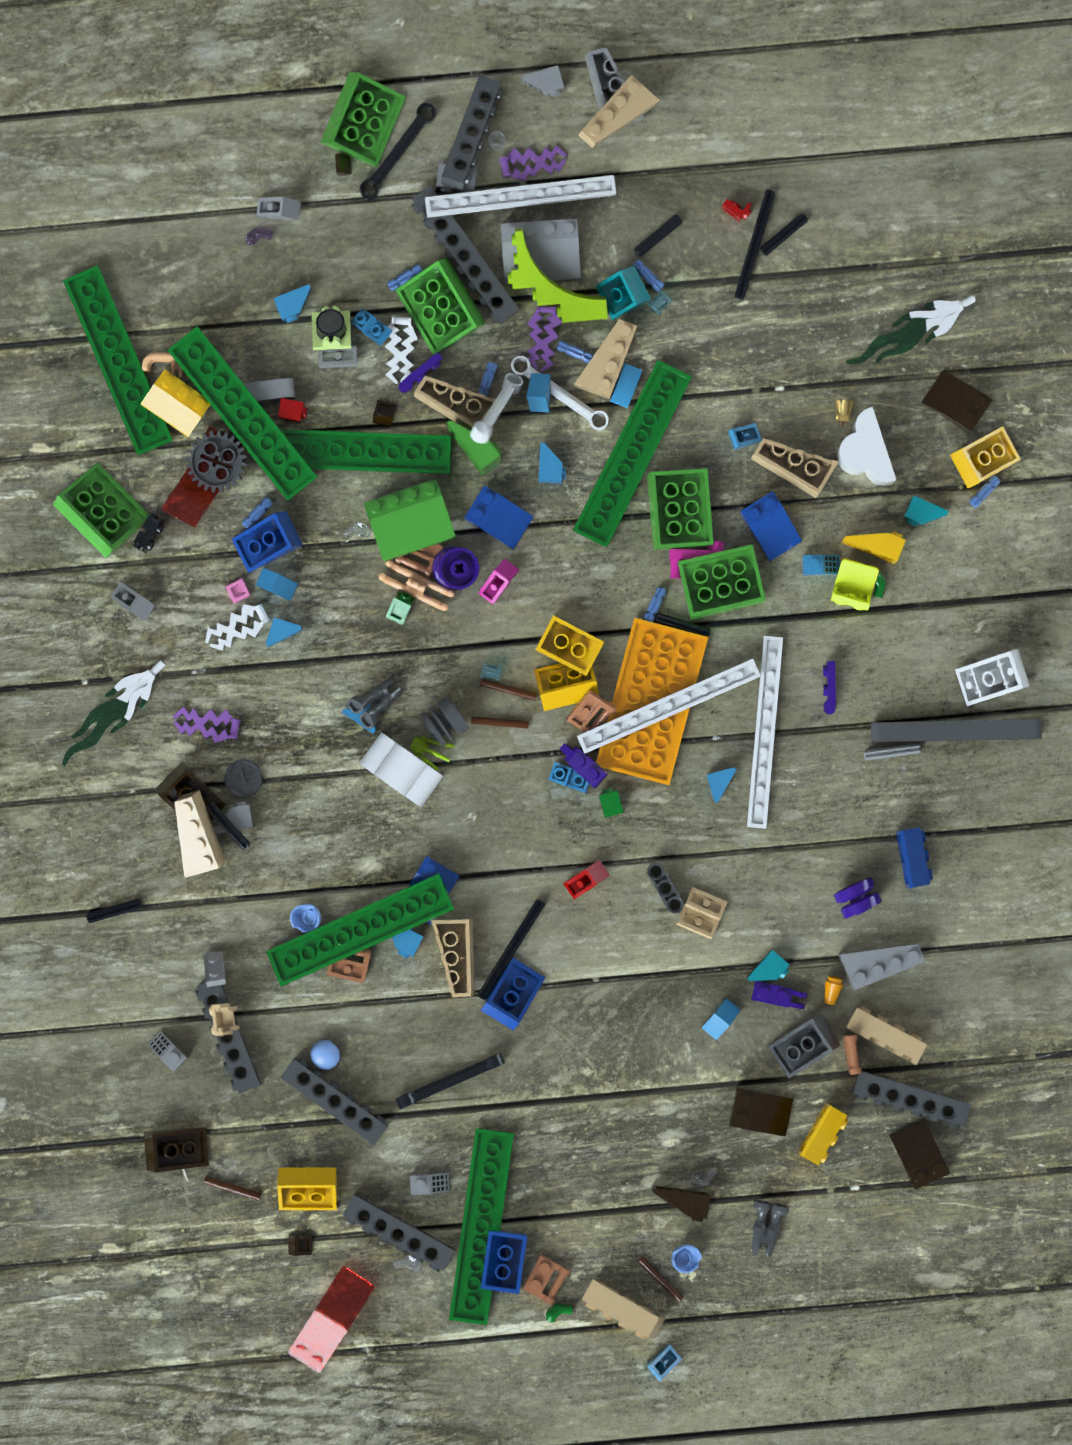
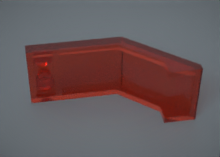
(187, 499)
(331, 1319)

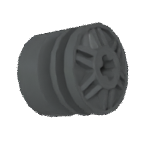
(444, 721)

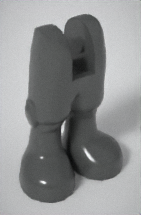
(383, 698)
(764, 1233)

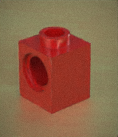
(292, 410)

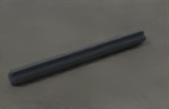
(754, 244)
(511, 949)

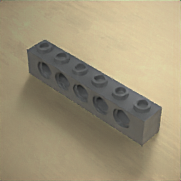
(484, 88)
(238, 1083)
(959, 1108)
(370, 1134)
(444, 1251)

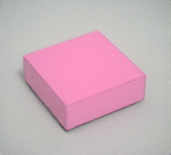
(238, 590)

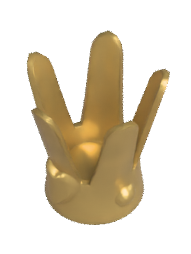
(844, 411)

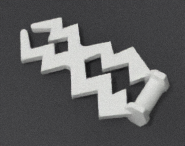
(400, 356)
(230, 630)

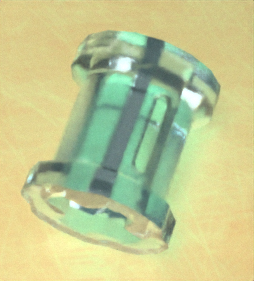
(659, 303)
(491, 671)

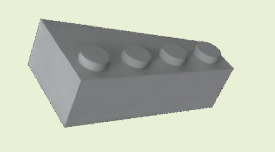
(604, 76)
(876, 964)

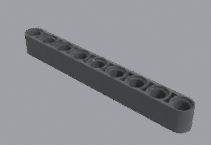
(956, 730)

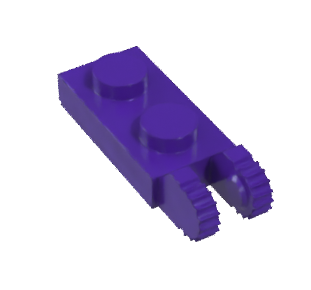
(432, 363)
(830, 688)
(776, 995)

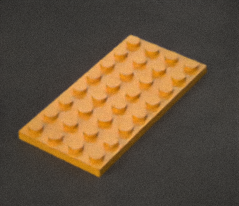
(654, 666)

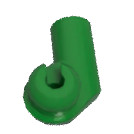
(880, 586)
(556, 1310)

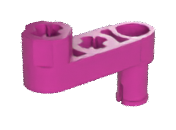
(682, 554)

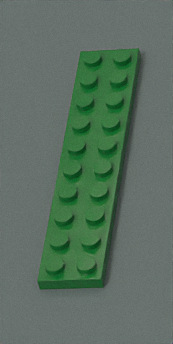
(116, 358)
(242, 413)
(372, 451)
(632, 453)
(360, 930)
(481, 1213)

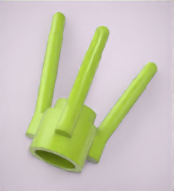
(420, 746)

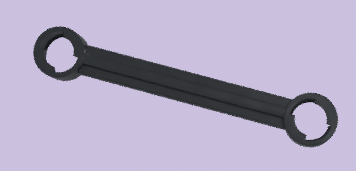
(398, 151)
(450, 1080)

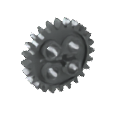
(222, 445)

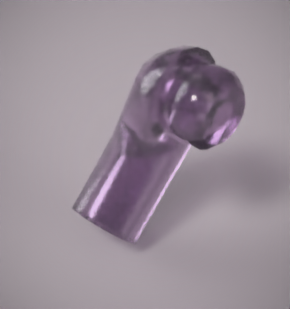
(256, 234)

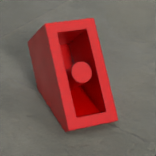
(586, 879)

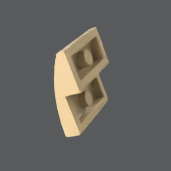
(701, 913)

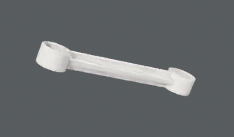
(564, 396)
(483, 429)

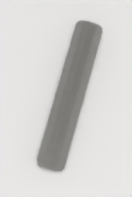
(892, 751)

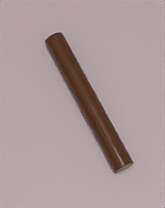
(508, 689)
(499, 722)
(232, 1188)
(660, 1279)

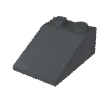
(804, 1045)

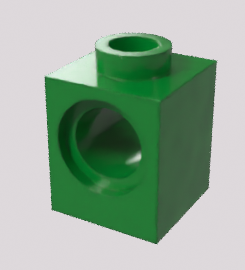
(610, 803)

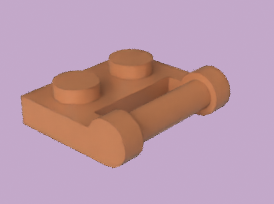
(426, 553)
(587, 708)
(350, 969)
(851, 1054)
(540, 1276)

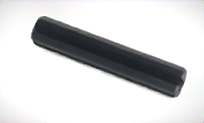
(784, 234)
(658, 235)
(681, 624)
(228, 826)
(114, 910)

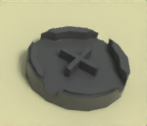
(243, 778)

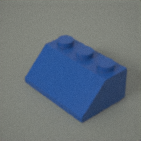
(914, 857)
(504, 1261)

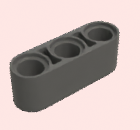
(662, 878)

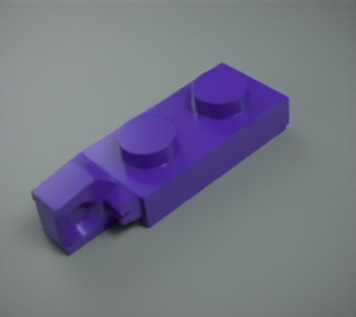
(584, 765)

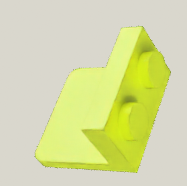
(854, 584)

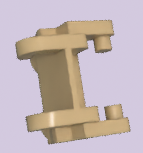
(223, 1019)

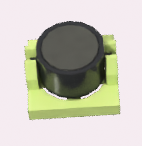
(331, 326)

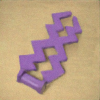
(539, 160)
(543, 344)
(199, 724)

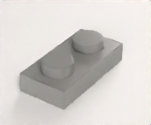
(338, 358)
(214, 969)

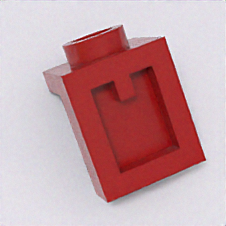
(734, 210)

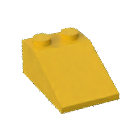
(985, 457)
(881, 545)
(569, 645)

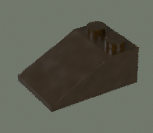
(957, 401)
(184, 781)
(760, 1112)
(176, 1149)
(919, 1154)
(690, 1202)

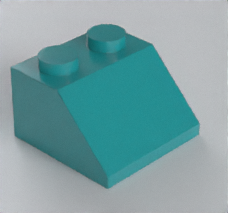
(623, 292)

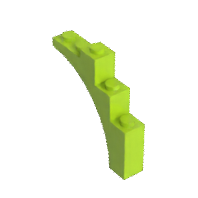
(572, 306)

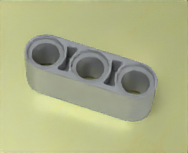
(272, 389)

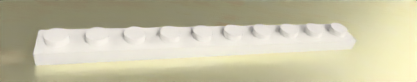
(520, 196)
(668, 706)
(764, 732)

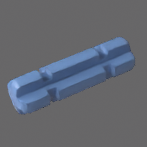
(648, 276)
(404, 277)
(574, 351)
(487, 378)
(986, 489)
(257, 513)
(655, 604)

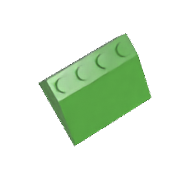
(363, 119)
(440, 306)
(483, 455)
(680, 509)
(101, 510)
(409, 520)
(721, 582)

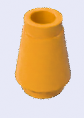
(833, 987)

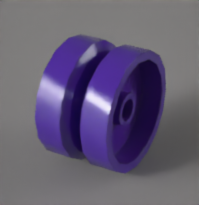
(446, 573)
(857, 897)

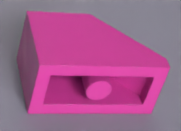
(498, 581)

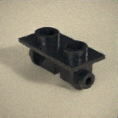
(146, 540)

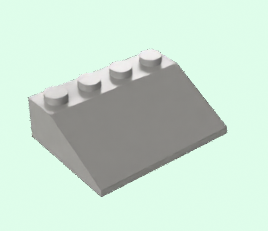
(551, 245)

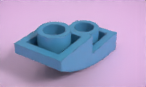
(371, 327)
(626, 385)
(568, 777)

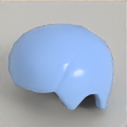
(305, 917)
(324, 1054)
(686, 1258)

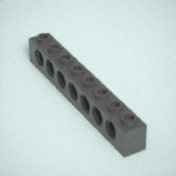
(508, 308)

